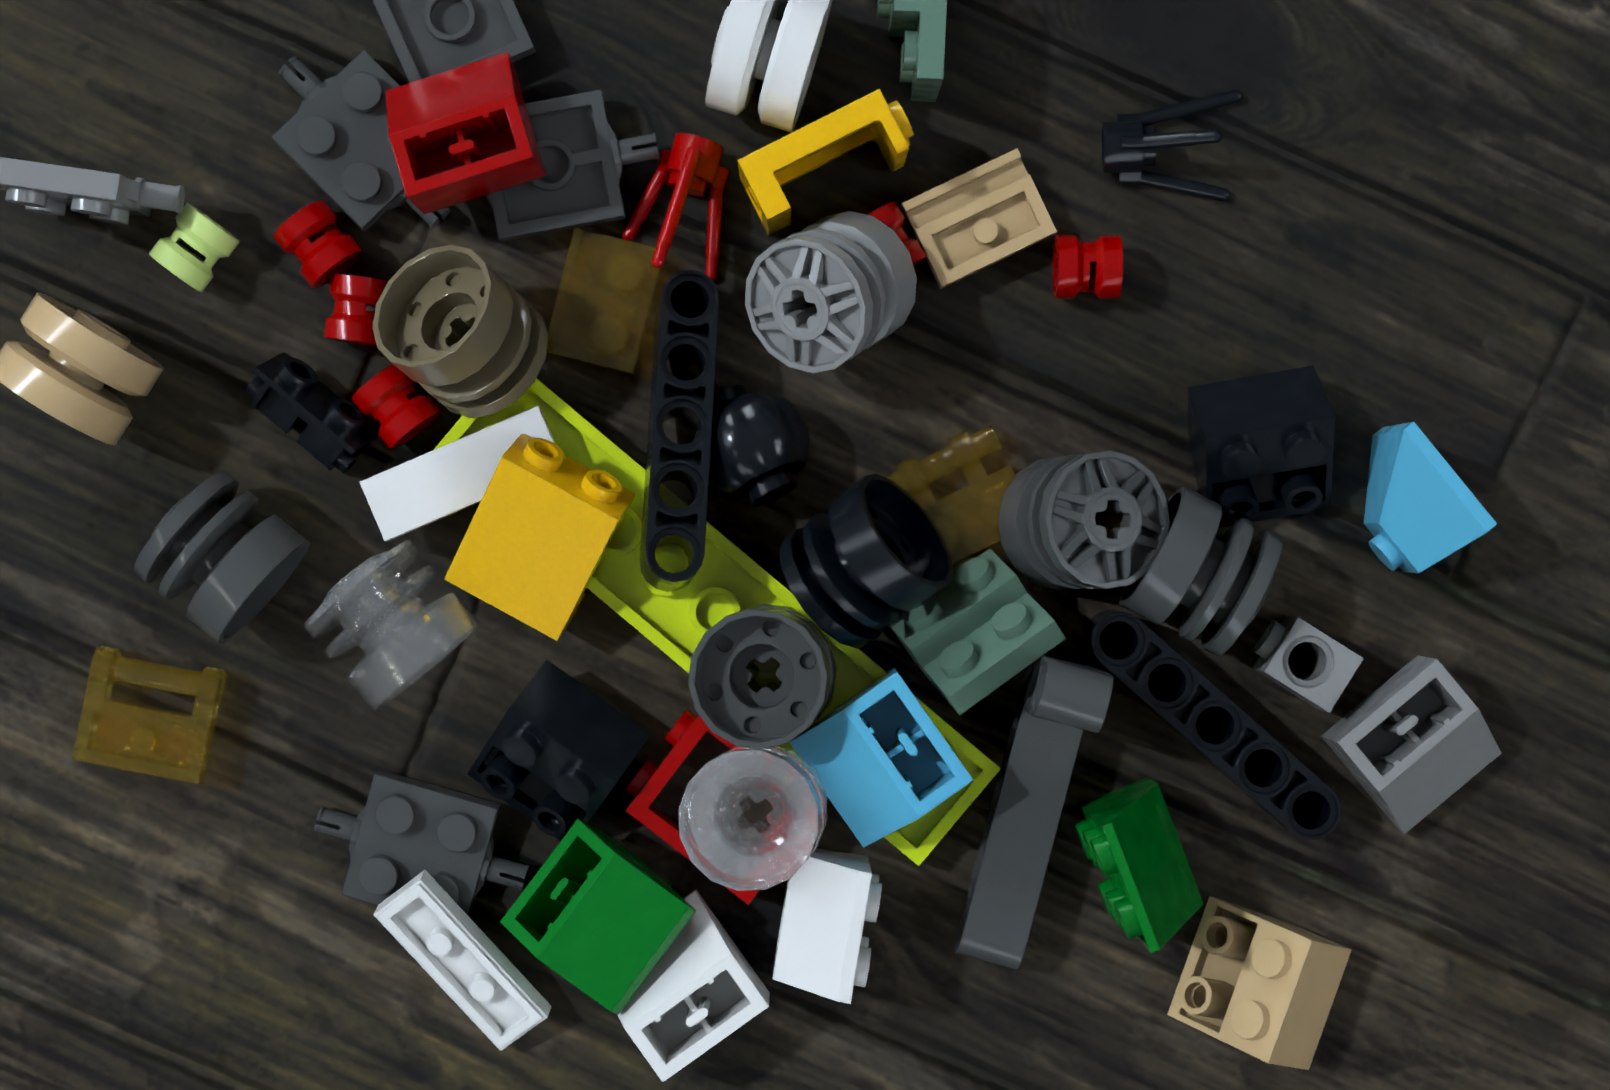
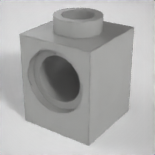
(1332, 667)

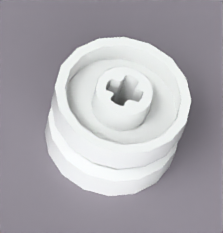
(774, 51)

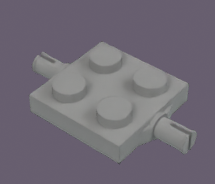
(100, 194)

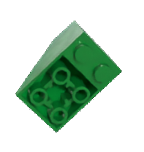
(1141, 856)

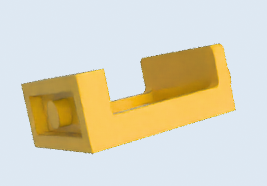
(818, 144)
(539, 535)

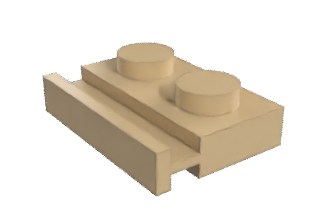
(979, 218)

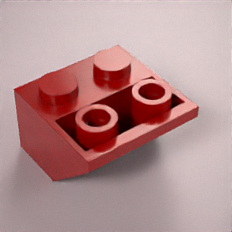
(462, 134)

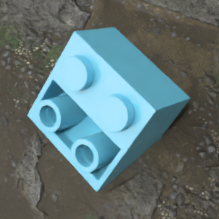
(881, 759)

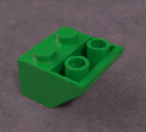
(598, 916)

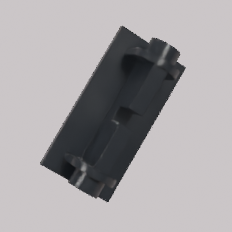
(291, 391)

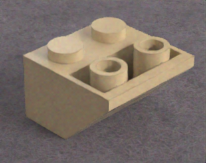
(1259, 984)

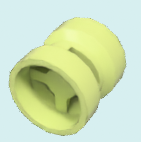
(202, 235)

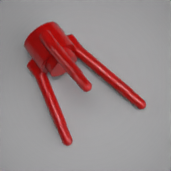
(690, 169)

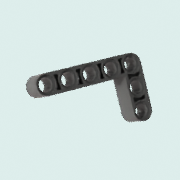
(1026, 806)

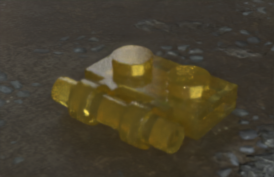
(970, 514)

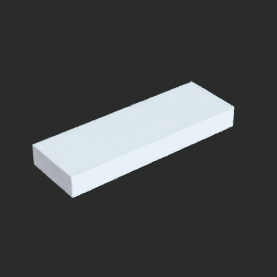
(445, 477)
(462, 960)

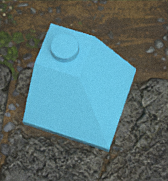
(1417, 502)

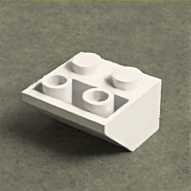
(823, 925)
(693, 995)

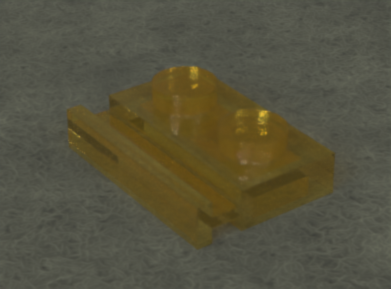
(603, 301)

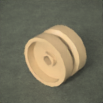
(79, 364)

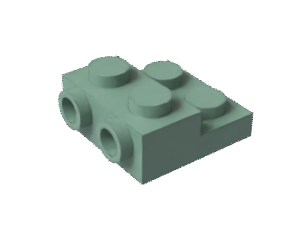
(923, 50)
(977, 631)

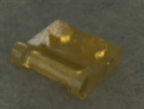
(146, 736)

